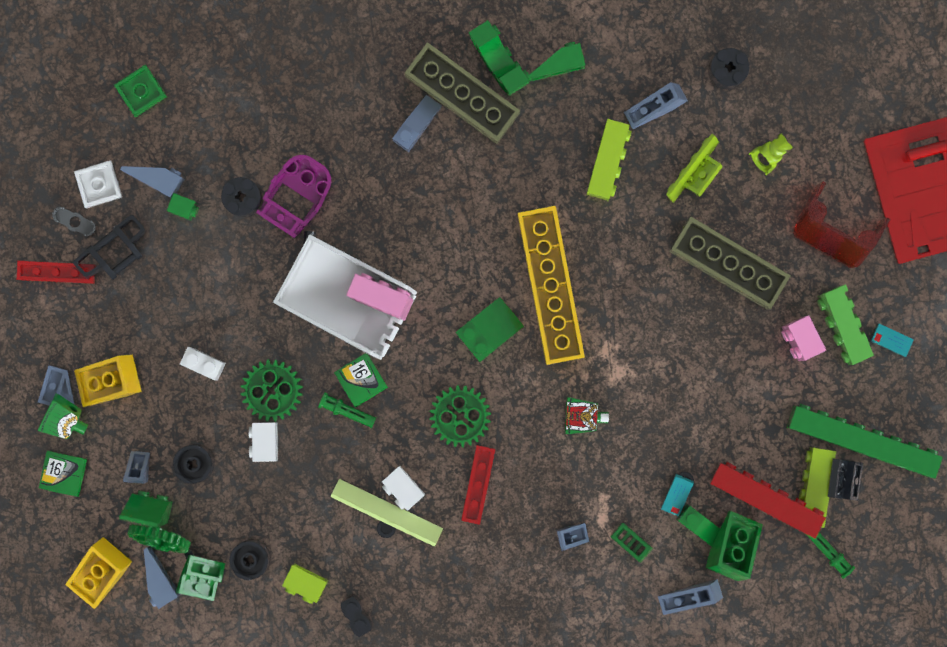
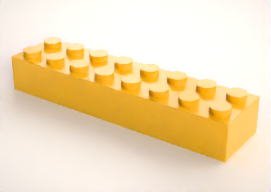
(550, 285)

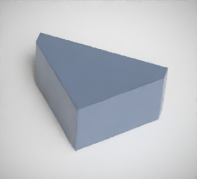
(137, 467)
(572, 536)

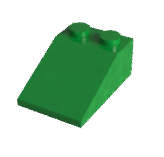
(489, 329)
(147, 509)
(735, 547)

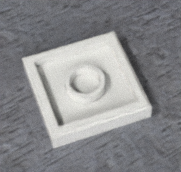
(98, 184)

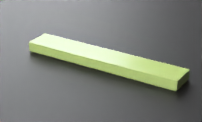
(386, 512)

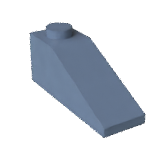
(656, 105)
(416, 123)
(157, 178)
(159, 584)
(691, 597)

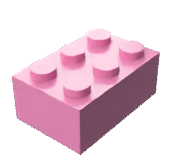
(380, 296)

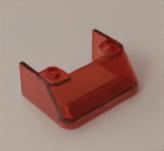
(831, 241)

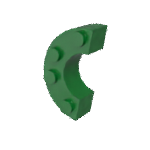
(498, 58)

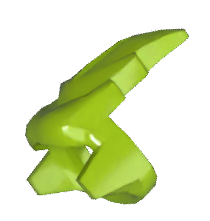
(772, 151)

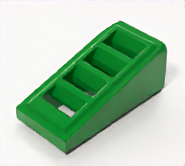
(644, 553)

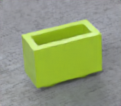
(304, 583)

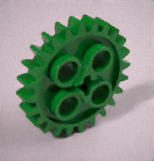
(258, 379)
(448, 430)
(158, 538)

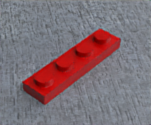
(53, 272)
(478, 484)

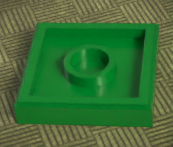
(140, 90)

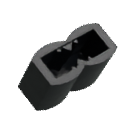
(359, 620)

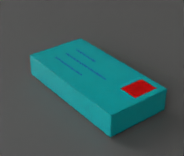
(891, 340)
(677, 495)

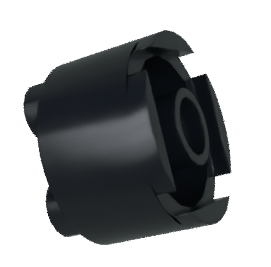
(719, 73)
(250, 203)
(183, 468)
(240, 564)

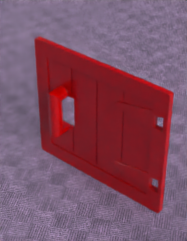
(910, 194)

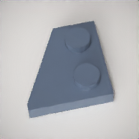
(55, 382)

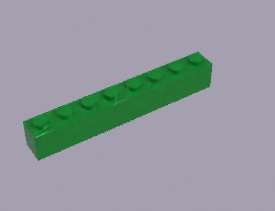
(864, 442)

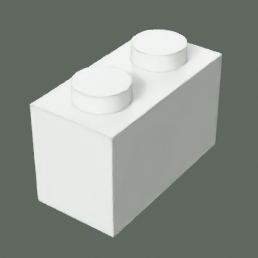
(202, 363)
(264, 442)
(402, 488)

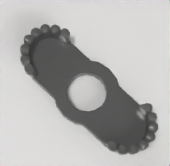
(64, 216)

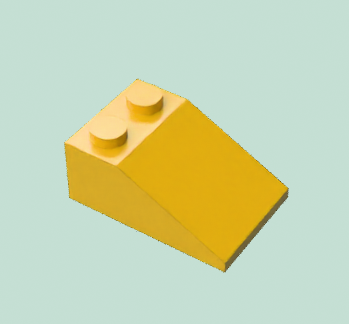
(107, 380)
(98, 572)

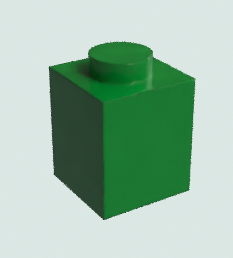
(183, 207)

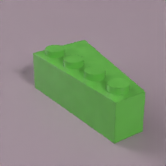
(845, 325)

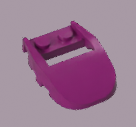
(306, 178)

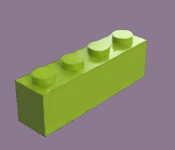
(608, 160)
(817, 479)

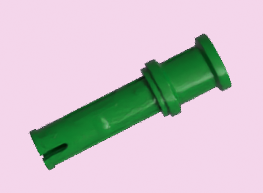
(337, 407)
(834, 560)

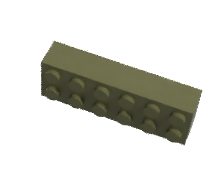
(462, 93)
(729, 263)

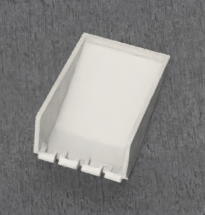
(318, 293)

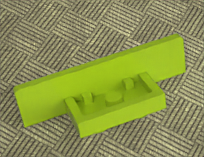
(698, 172)

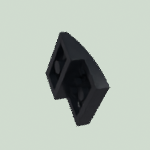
(845, 479)

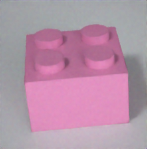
(803, 338)

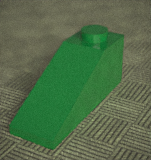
(563, 61)
(698, 524)

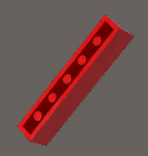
(768, 500)

